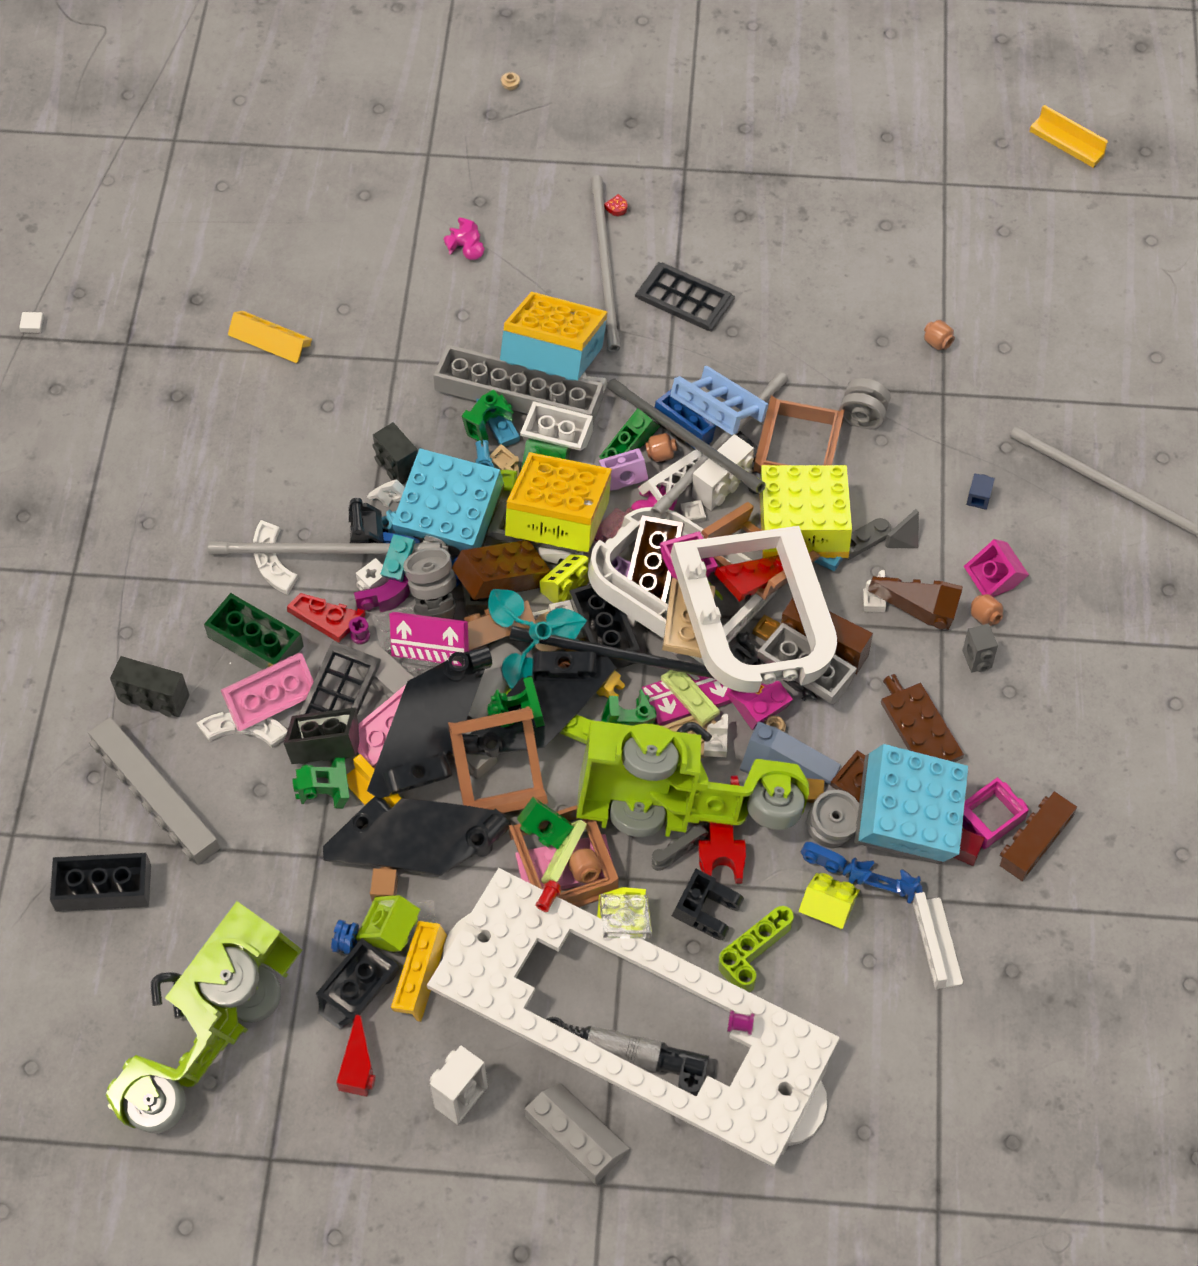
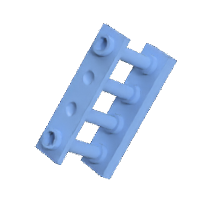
(712, 409)

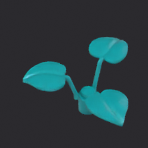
(506, 607)

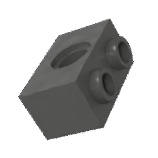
(980, 648)

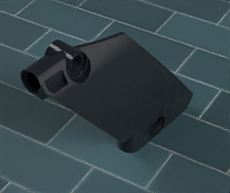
(560, 697)
(420, 727)
(416, 835)

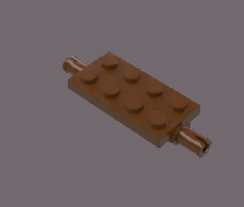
(919, 721)

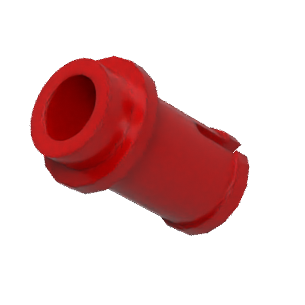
(548, 895)

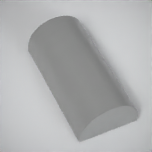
(790, 645)
(491, 679)

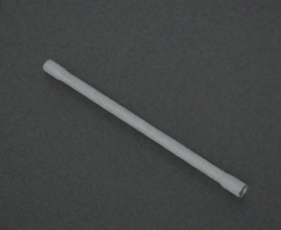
(612, 334)
(1029, 440)
(667, 500)
(226, 547)

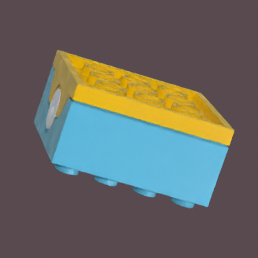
(553, 336)

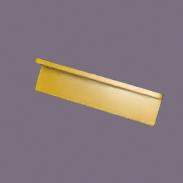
(1069, 136)
(268, 336)
(359, 780)
(418, 969)

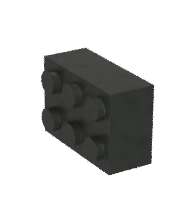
(149, 687)

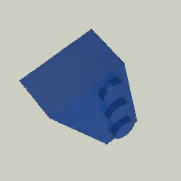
(686, 417)

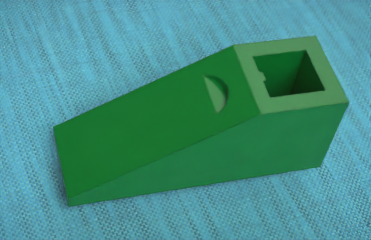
(632, 435)

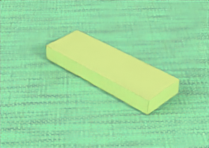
(690, 696)
(563, 854)

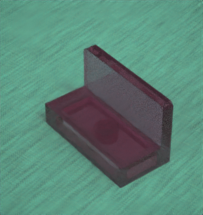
(611, 524)

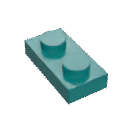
(398, 552)

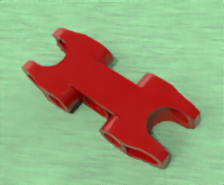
(722, 848)

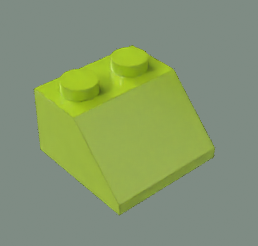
(389, 923)

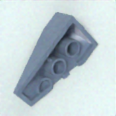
(776, 745)

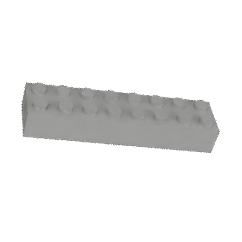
(475, 374)

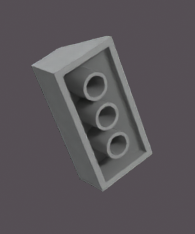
(576, 1132)

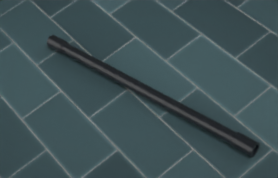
(522, 634)

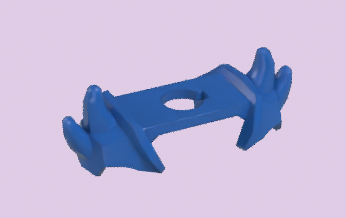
(905, 885)

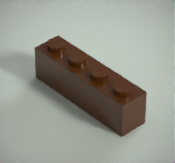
(1037, 836)

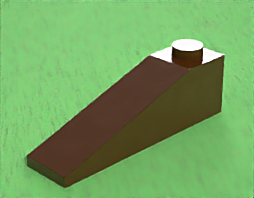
(930, 603)

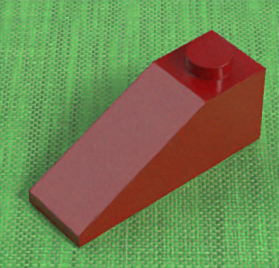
(356, 1068)

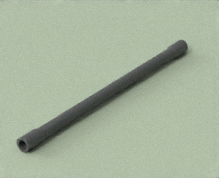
(748, 478)

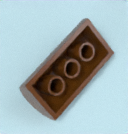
(647, 564)

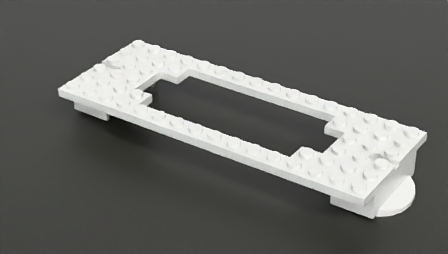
(776, 1091)

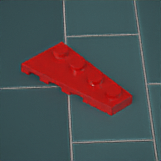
(749, 576)

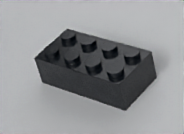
(604, 622)
(100, 882)

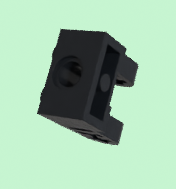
(692, 900)

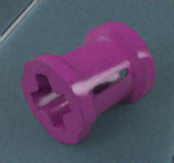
(362, 631)
(740, 1022)

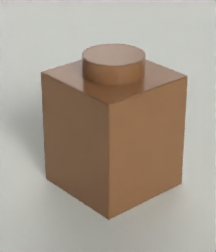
(383, 882)

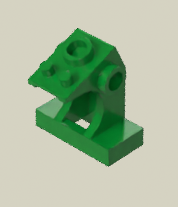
(476, 419)
(501, 703)
(642, 714)
(337, 788)

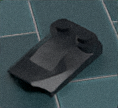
(354, 984)

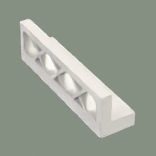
(667, 474)

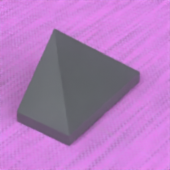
(905, 533)

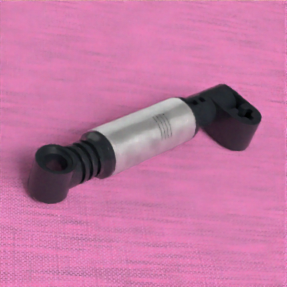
(646, 1053)

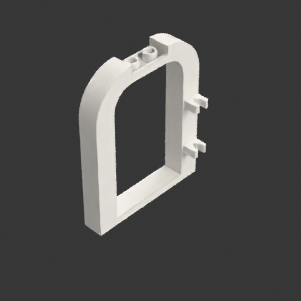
(637, 601)
(706, 616)

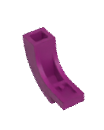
(386, 596)

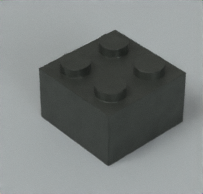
(394, 452)

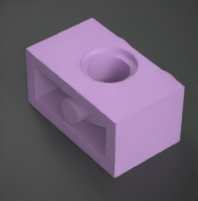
(626, 468)

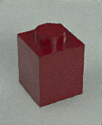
(969, 847)

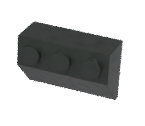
(322, 736)

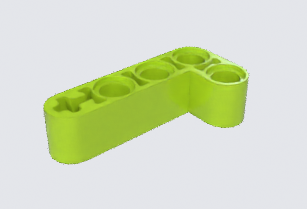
(759, 945)

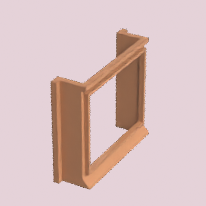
(800, 411)
(738, 520)
(507, 801)
(584, 894)

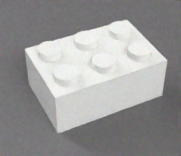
(713, 482)
(458, 1084)

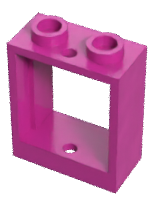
(1007, 797)

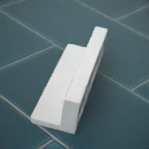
(937, 942)

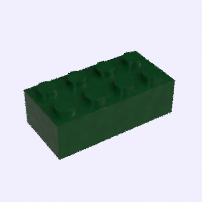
(252, 633)

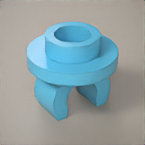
(389, 518)

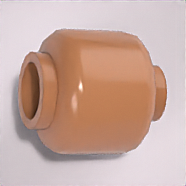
(939, 335)
(661, 447)
(986, 610)
(584, 865)

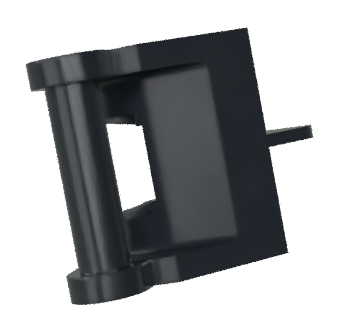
(365, 522)

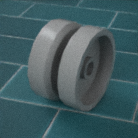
(865, 403)
(430, 573)
(833, 818)

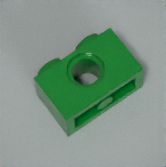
(537, 812)

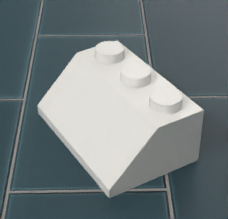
(558, 426)

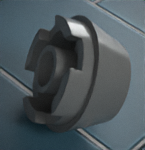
(440, 607)

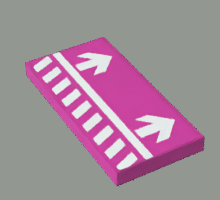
(427, 637)
(670, 709)

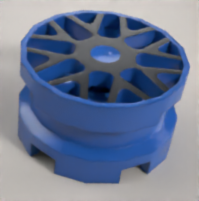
(344, 937)

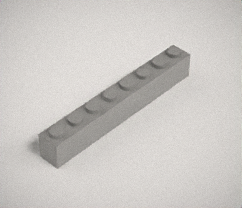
(392, 677)
(154, 791)

